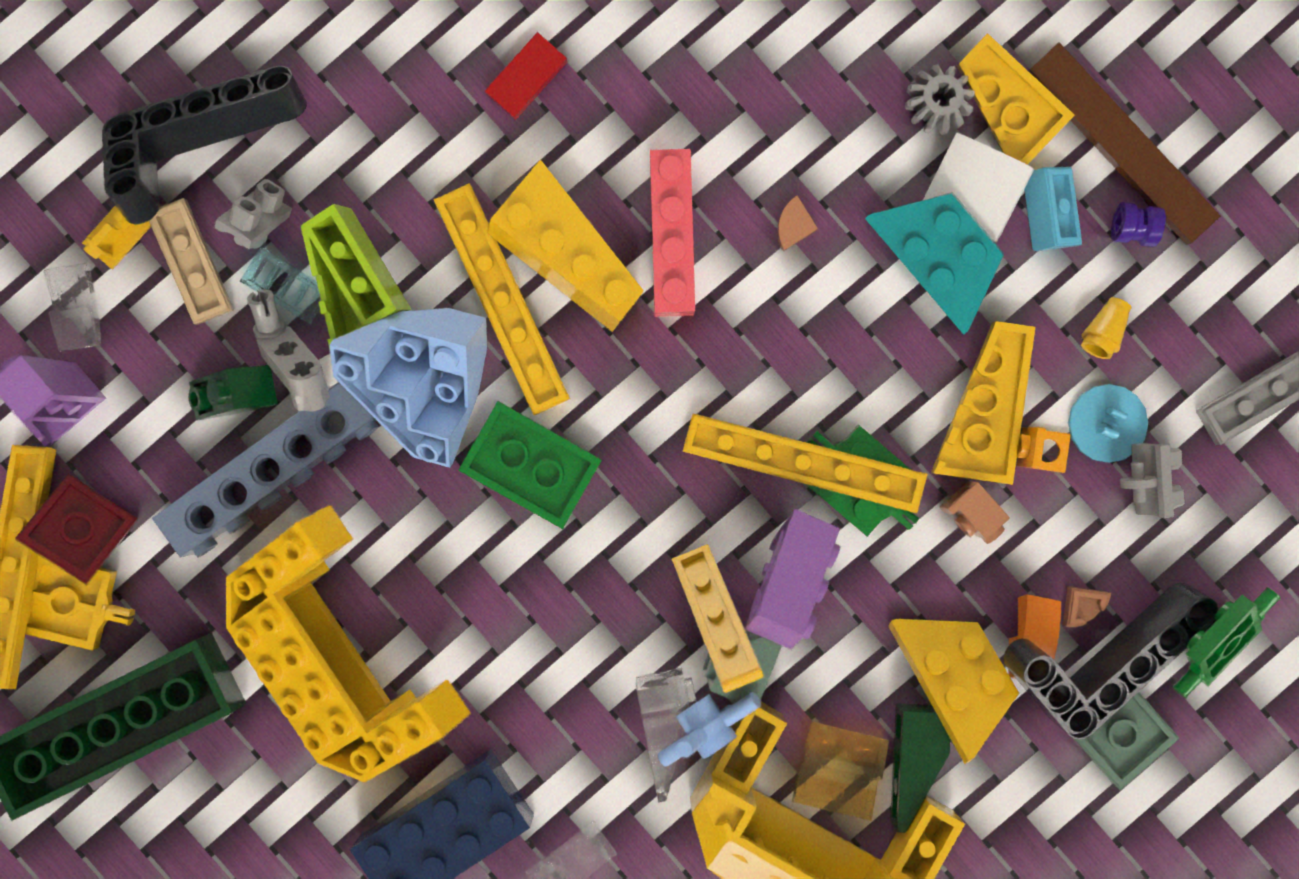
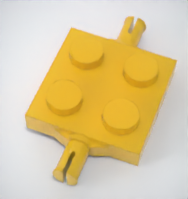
(70, 610)

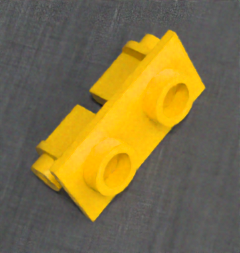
(114, 238)

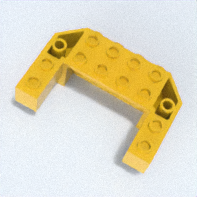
(315, 667)
(760, 838)

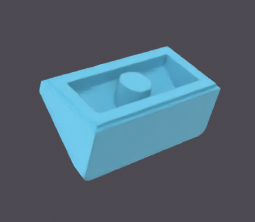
(1052, 209)

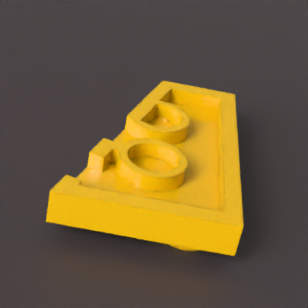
(1012, 101)

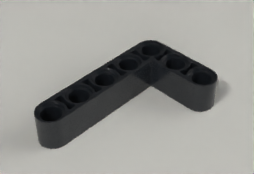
(187, 122)
(1119, 668)

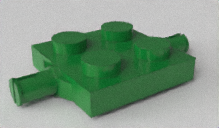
(862, 513)
(1230, 634)

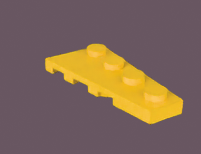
(989, 416)

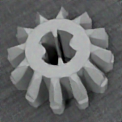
(950, 89)

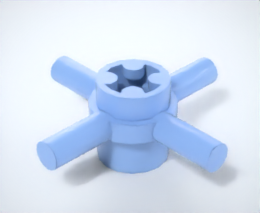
(707, 727)

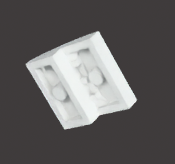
(983, 182)

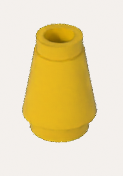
(1107, 329)

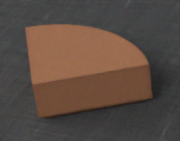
(794, 224)
(1083, 605)

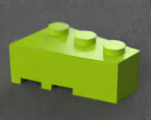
(348, 272)

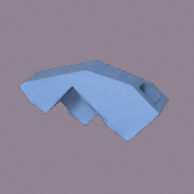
(416, 376)

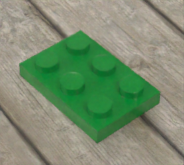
(530, 465)

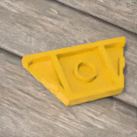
(959, 677)

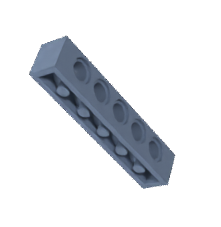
(182, 519)

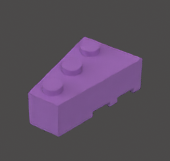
(794, 580)

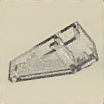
(660, 700)

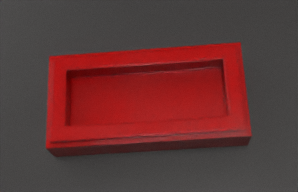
(526, 76)

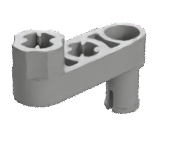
(288, 355)

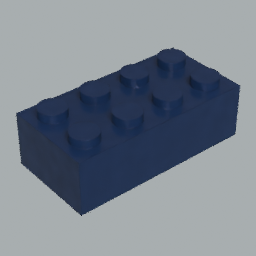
(447, 826)

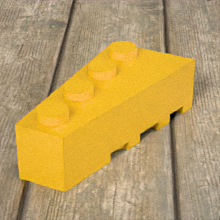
(563, 247)

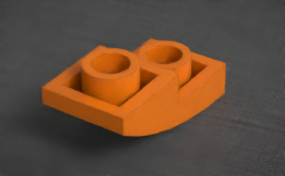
(1039, 623)

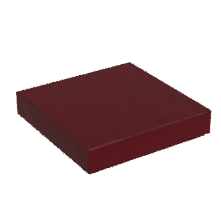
(76, 529)

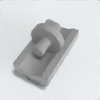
(255, 215)
(1153, 479)

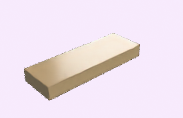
(190, 262)

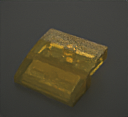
(840, 771)

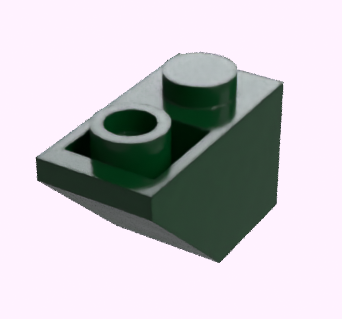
(232, 392)

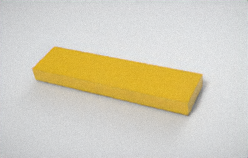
(717, 619)

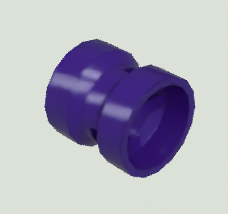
(1138, 224)

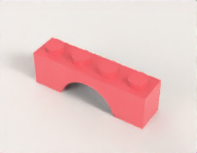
(672, 232)

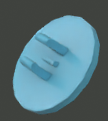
(1107, 423)

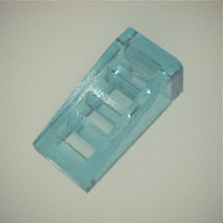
(256, 266)

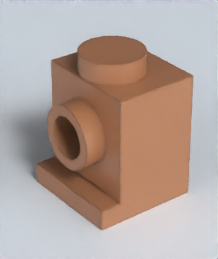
(976, 512)

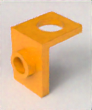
(1031, 449)

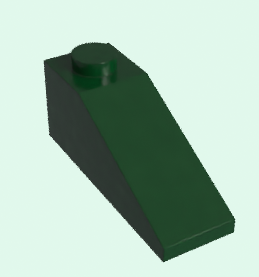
(918, 757)

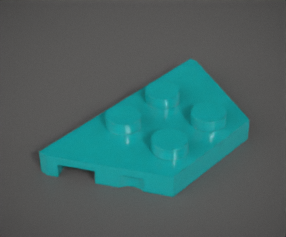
(943, 252)

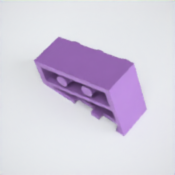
(47, 395)

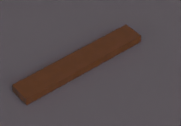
(1125, 145)

